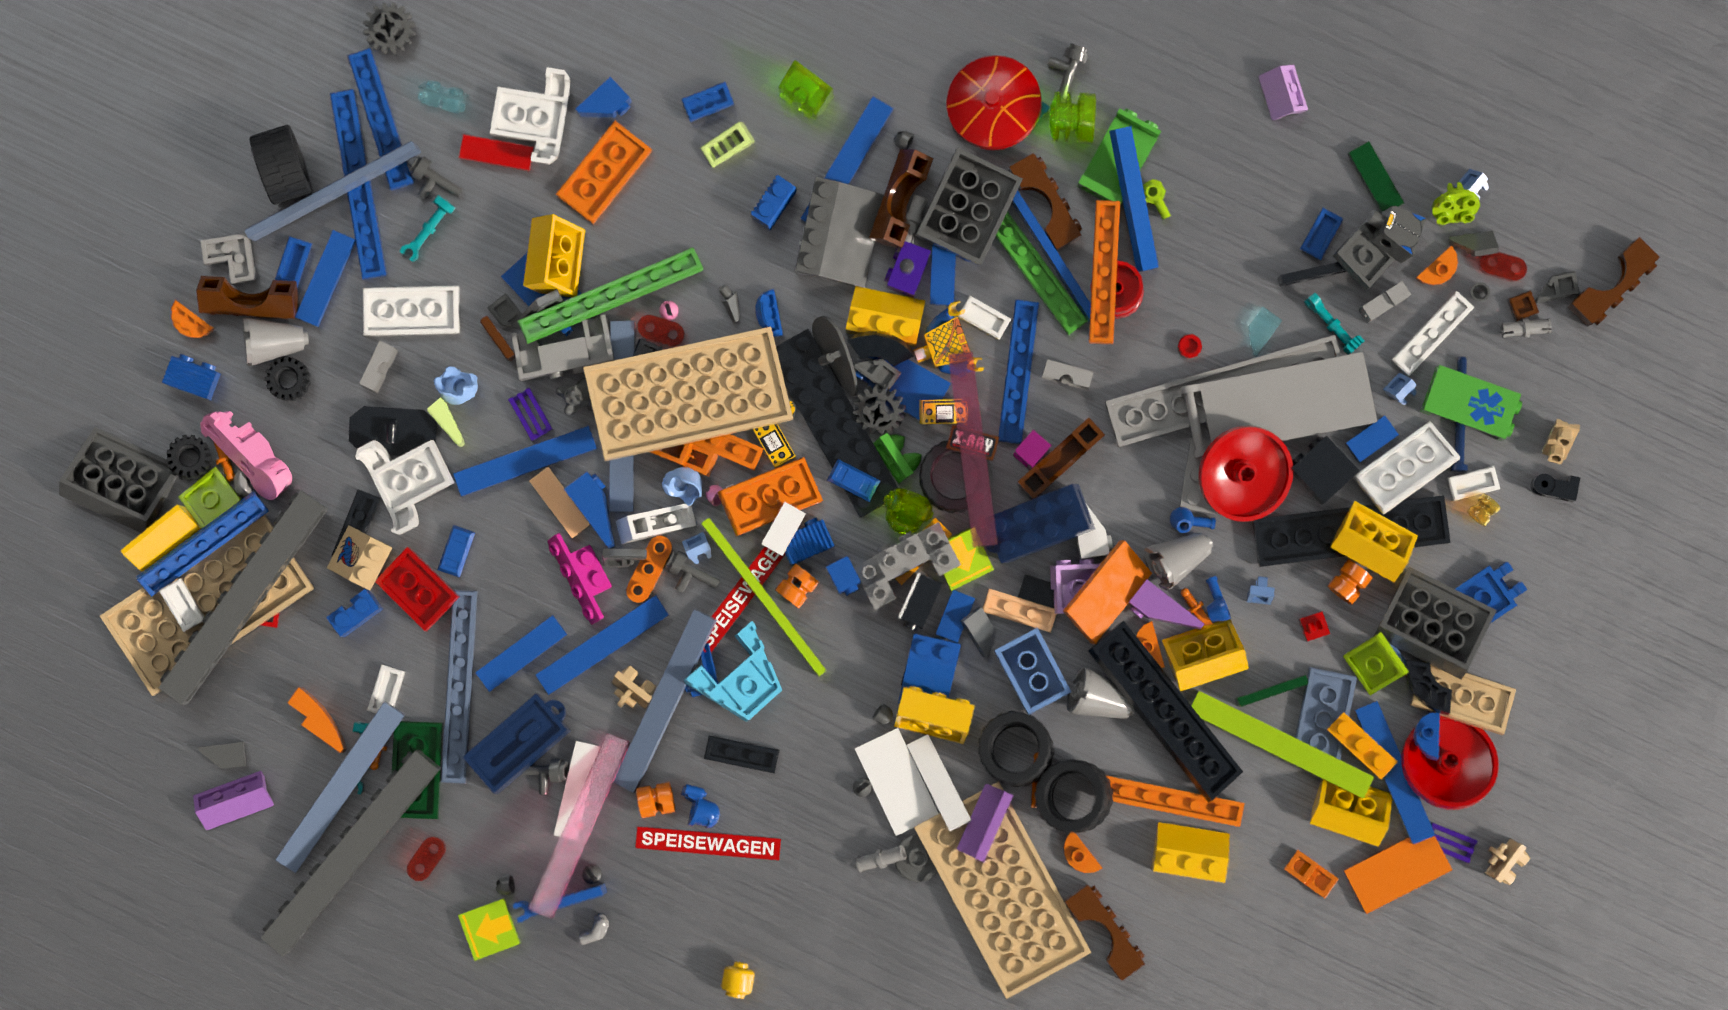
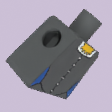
(1396, 231)

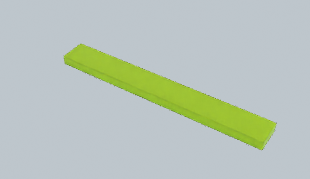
(763, 597)
(1282, 745)

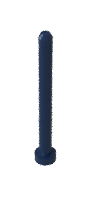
(1459, 466)

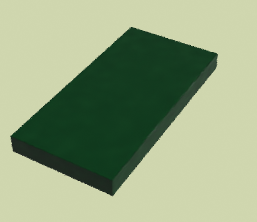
(428, 738)

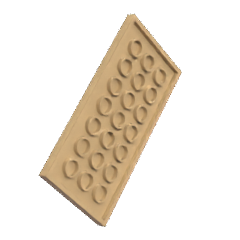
(687, 393)
(152, 634)
(1006, 901)

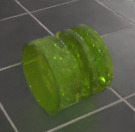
(1073, 117)

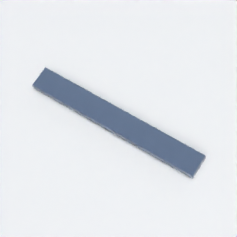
(332, 191)
(622, 469)
(459, 687)
(664, 700)
(340, 787)

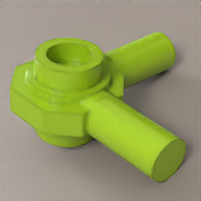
(1154, 194)

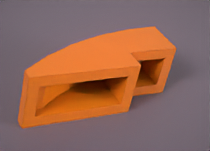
(689, 456)
(317, 719)

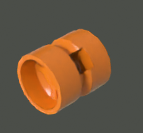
(1349, 582)
(789, 591)
(655, 800)

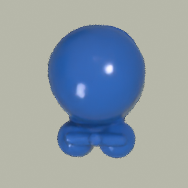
(702, 811)

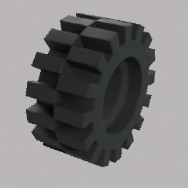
(288, 393)
(188, 443)

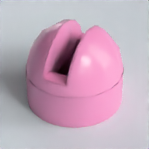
(674, 309)
(712, 495)

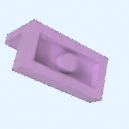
(1283, 92)

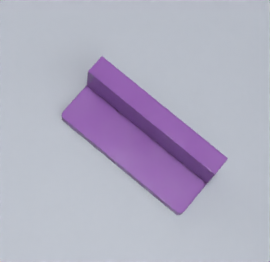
(232, 800)
(984, 822)

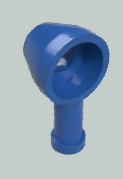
(1184, 514)
(1218, 608)

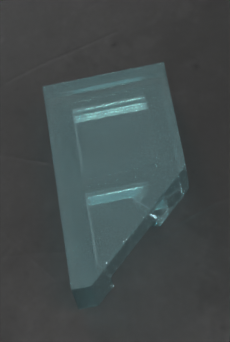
(1262, 329)

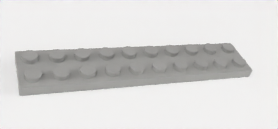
(1164, 407)

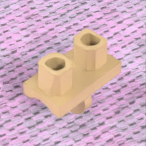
(1560, 441)
(629, 691)
(1504, 859)

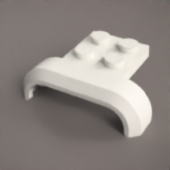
(534, 115)
(405, 479)

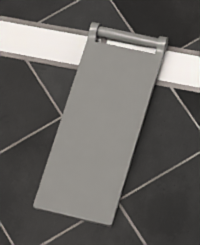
(1286, 400)

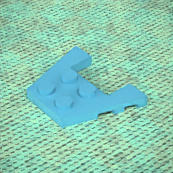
(747, 686)

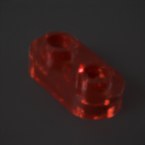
(1503, 266)
(661, 330)
(426, 858)

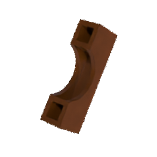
(908, 173)
(1062, 228)
(1634, 262)
(219, 297)
(1060, 459)
(1123, 956)

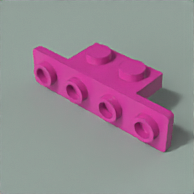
(583, 574)

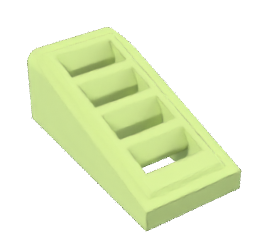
(723, 137)
(441, 413)

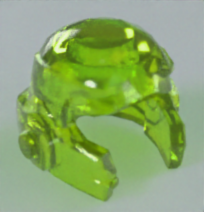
(906, 510)

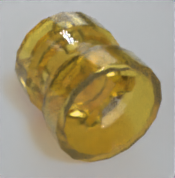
(1484, 509)

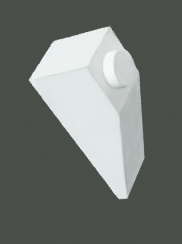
(655, 523)
(1094, 543)

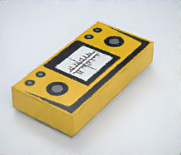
(937, 411)
(774, 444)

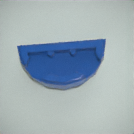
(767, 312)
(1427, 735)

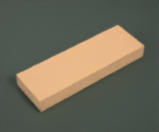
(559, 502)
(1019, 610)

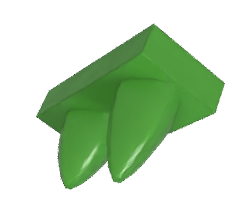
(899, 464)

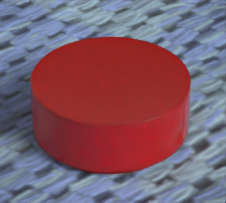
(1189, 346)

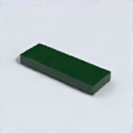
(1375, 177)
(1271, 691)

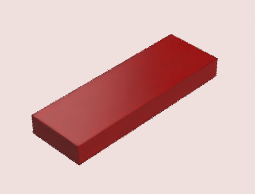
(496, 152)

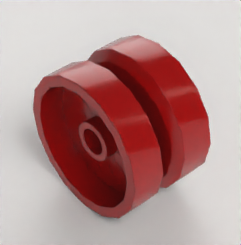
(1131, 290)

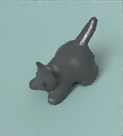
(575, 396)

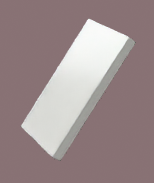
(411, 311)
(1406, 467)
(896, 781)

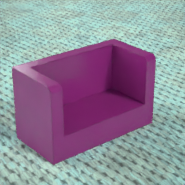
(1031, 450)

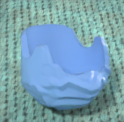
(456, 386)
(683, 483)

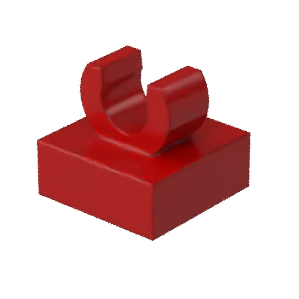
(1314, 626)

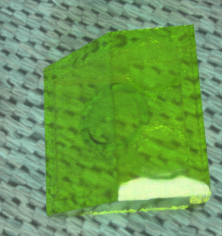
(805, 91)

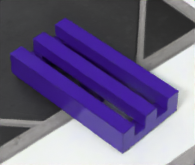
(520, 396)
(1469, 850)

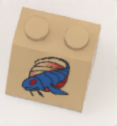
(359, 558)

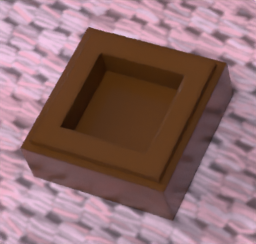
(1523, 306)

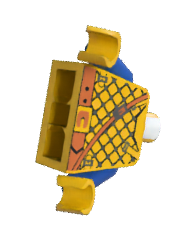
(943, 338)

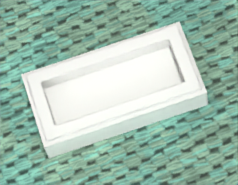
(984, 318)
(1473, 483)
(783, 528)
(182, 604)
(386, 688)

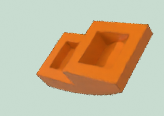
(1311, 874)

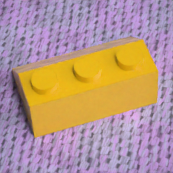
(554, 256)
(886, 314)
(161, 537)
(1374, 541)
(1205, 654)
(934, 715)
(1350, 814)
(1191, 852)

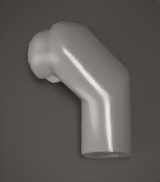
(240, 484)
(597, 932)

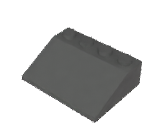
(968, 206)
(838, 233)
(118, 480)
(1435, 623)

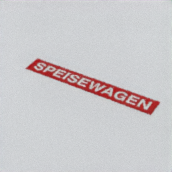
(741, 595)
(708, 843)

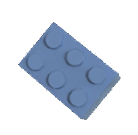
(1032, 671)

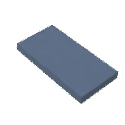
(1322, 703)

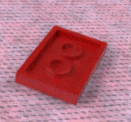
(417, 589)

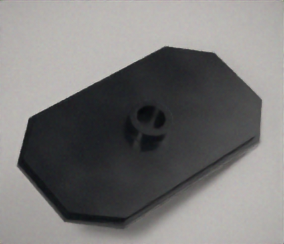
(394, 428)

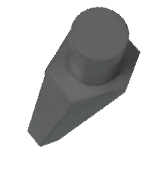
(730, 302)

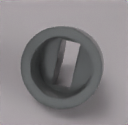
(903, 139)
(1476, 296)
(883, 714)
(866, 791)
(595, 870)
(505, 885)

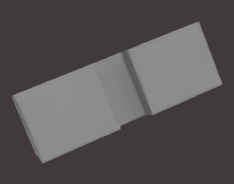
(1384, 302)
(378, 366)
(1067, 374)

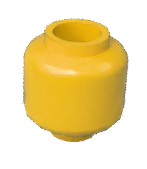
(737, 980)

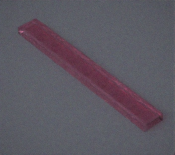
(972, 449)
(579, 826)

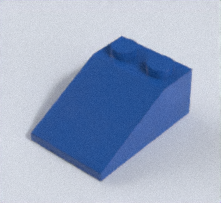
(592, 502)
(931, 665)

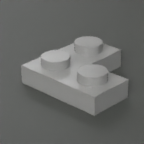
(235, 251)

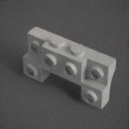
(564, 356)
(902, 557)

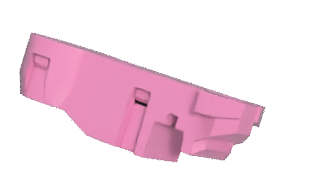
(249, 452)

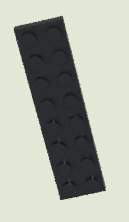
(831, 416)
(1311, 534)
(1165, 711)

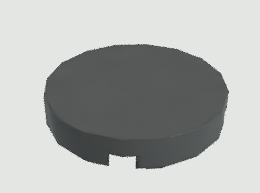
(913, 867)

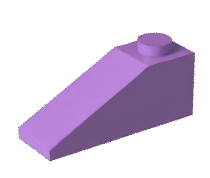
(1158, 606)

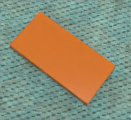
(604, 172)
(761, 497)
(1107, 591)
(1396, 872)

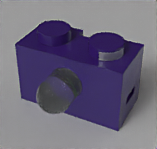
(908, 269)

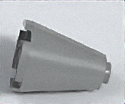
(271, 340)
(1177, 558)
(1097, 697)

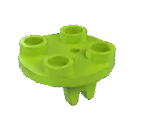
(1455, 205)

